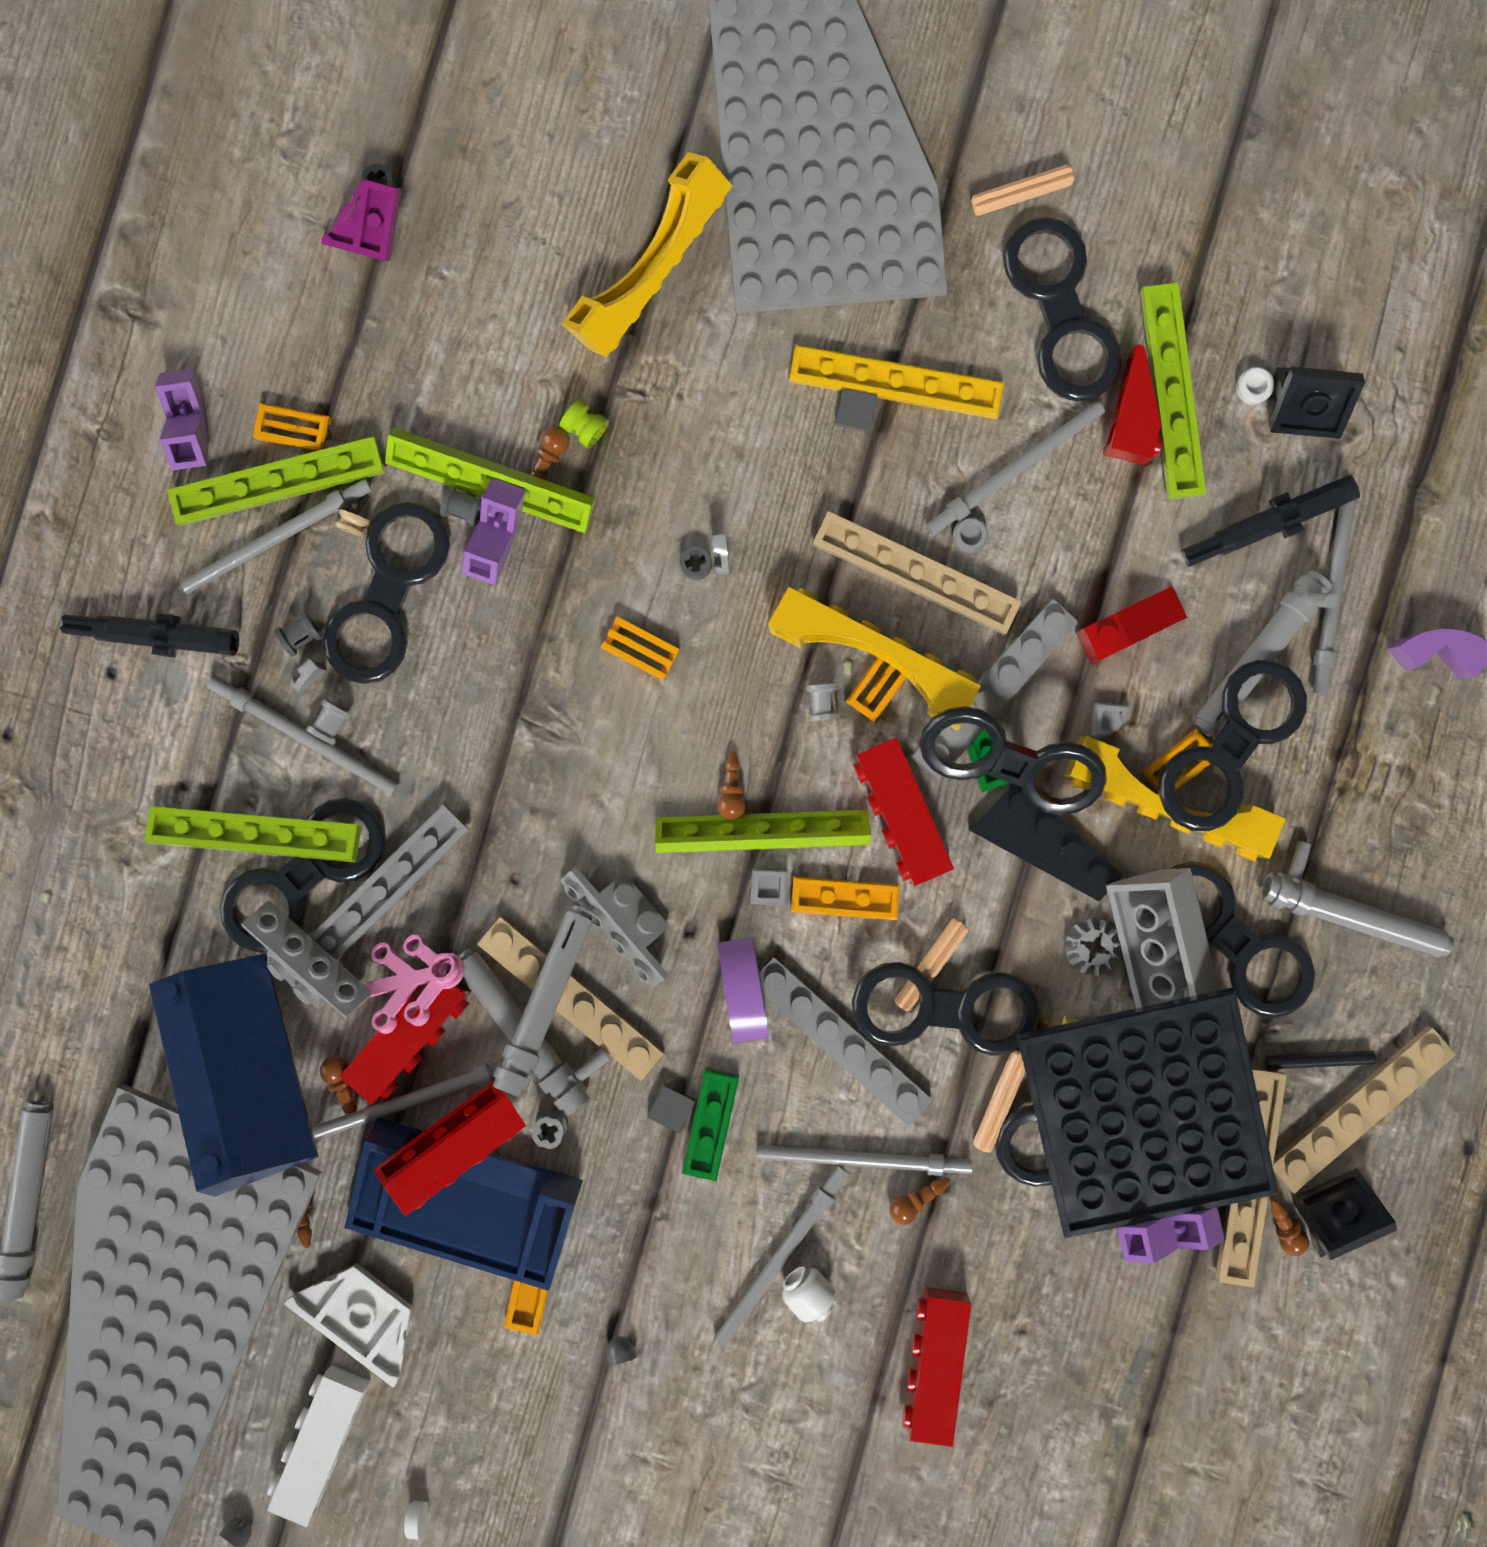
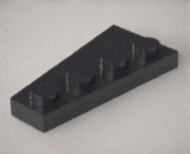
(1045, 843)

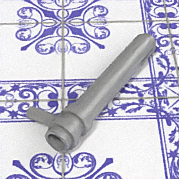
(1295, 610)
(1304, 898)
(522, 1052)
(554, 1075)
(23, 1200)

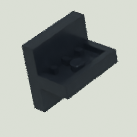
(1314, 401)
(1343, 1215)

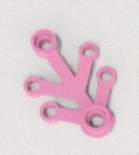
(409, 979)

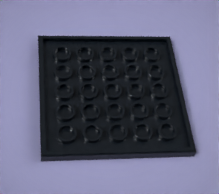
(1148, 1113)

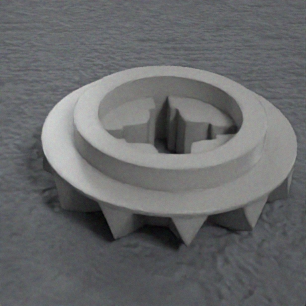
(1079, 955)

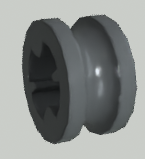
(378, 172)
(704, 568)

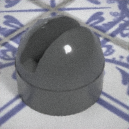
(620, 1351)
(235, 1536)

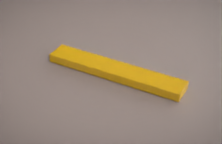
(897, 381)

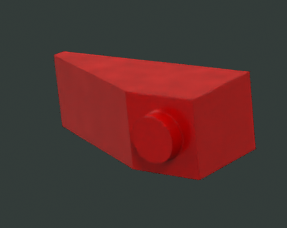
(1136, 415)
(1131, 625)

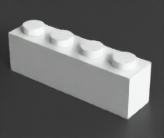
(318, 1445)

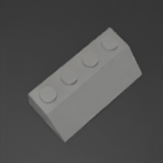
(1162, 936)

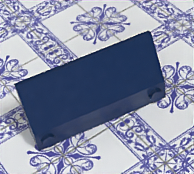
(232, 1074)
(492, 1218)

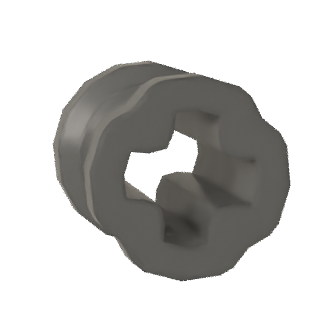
(461, 506)
(298, 634)

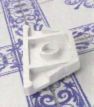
(359, 1318)

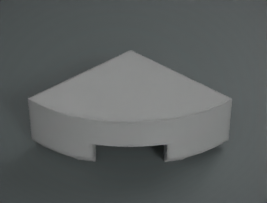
(720, 554)
(309, 673)
(1108, 718)

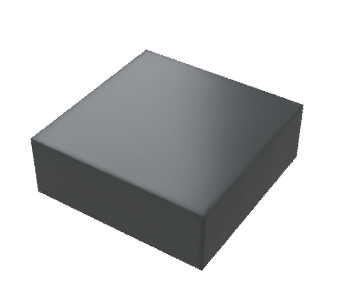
(856, 410)
(671, 1108)

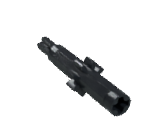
(1283, 517)
(162, 635)

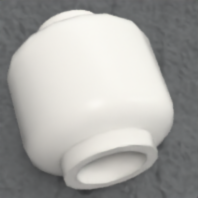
(808, 1294)

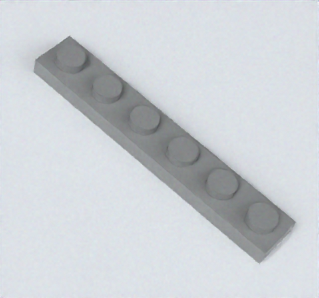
(1006, 677)
(390, 882)
(842, 1042)

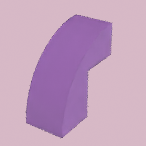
(186, 427)
(495, 532)
(1459, 650)
(743, 990)
(1158, 1238)

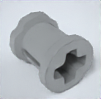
(823, 702)
(329, 722)
(549, 1140)

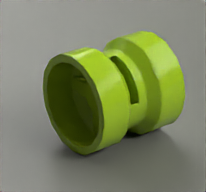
(587, 425)

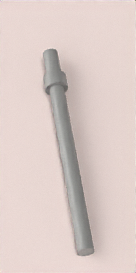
(335, 501)
(960, 507)
(1326, 657)
(244, 701)
(481, 1076)
(934, 1164)
(821, 1200)

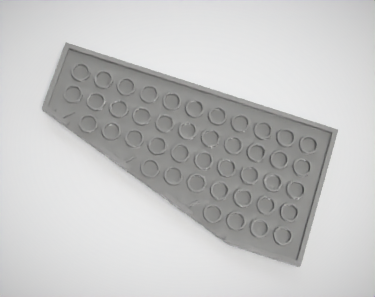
(819, 160)
(158, 1315)

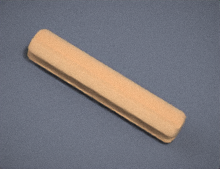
(1022, 190)
(933, 962)
(1000, 1103)

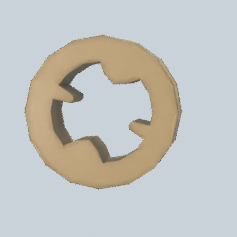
(351, 523)

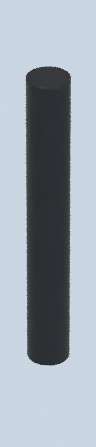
(1316, 1060)

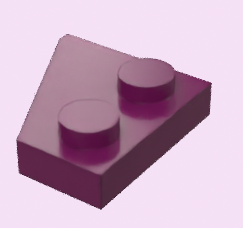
(367, 221)

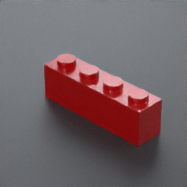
(903, 812)
(388, 1055)
(449, 1148)
(938, 1366)

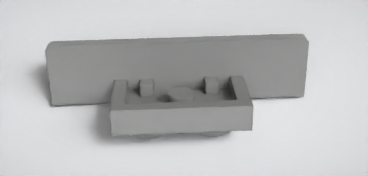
(624, 918)
(304, 962)

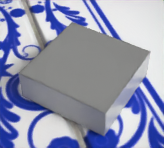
(769, 886)

